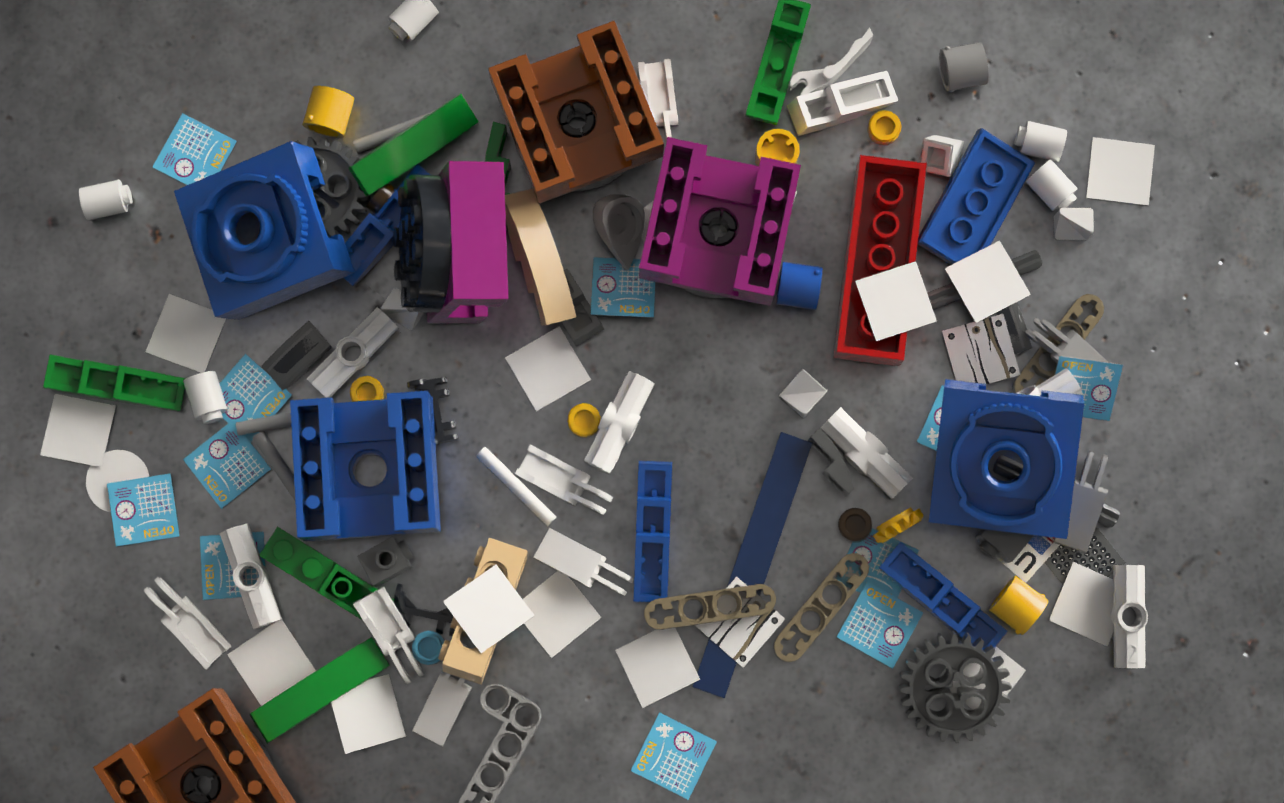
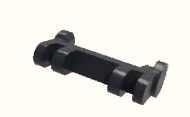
(429, 385)
(405, 606)

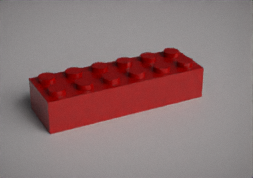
(879, 239)

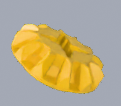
(897, 524)

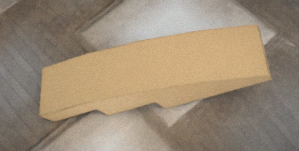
(539, 257)

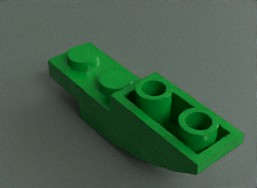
(316, 570)

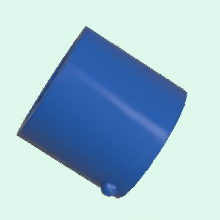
(799, 285)

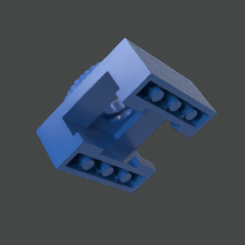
(292, 245)
(1037, 428)
(332, 440)

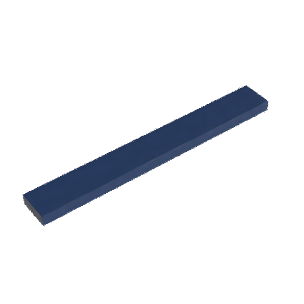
(758, 546)

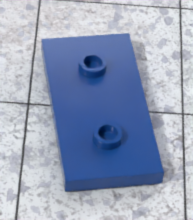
(975, 199)

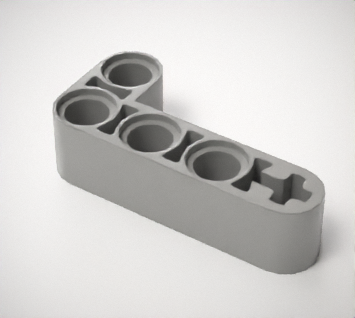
(511, 728)

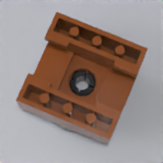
(587, 83)
(201, 741)

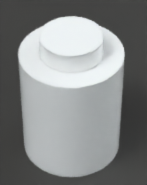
(411, 18)
(1041, 141)
(1052, 186)
(105, 199)
(205, 397)

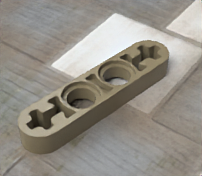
(1074, 311)
(709, 603)
(824, 610)

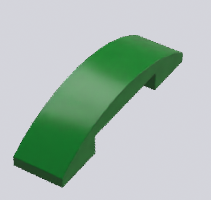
(778, 61)

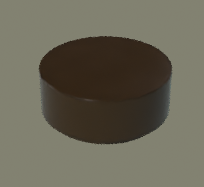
(380, 198)
(855, 525)

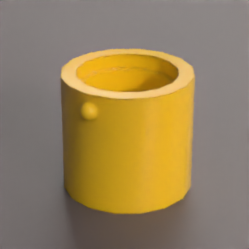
(328, 111)
(777, 145)
(1018, 605)

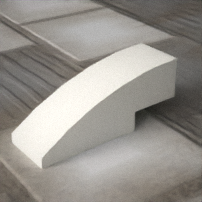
(841, 102)

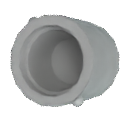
(963, 66)

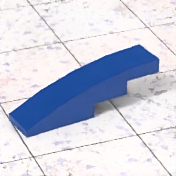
(375, 235)
(652, 530)
(940, 596)

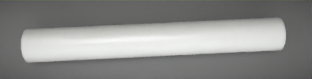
(516, 486)

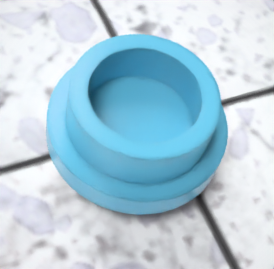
(427, 647)

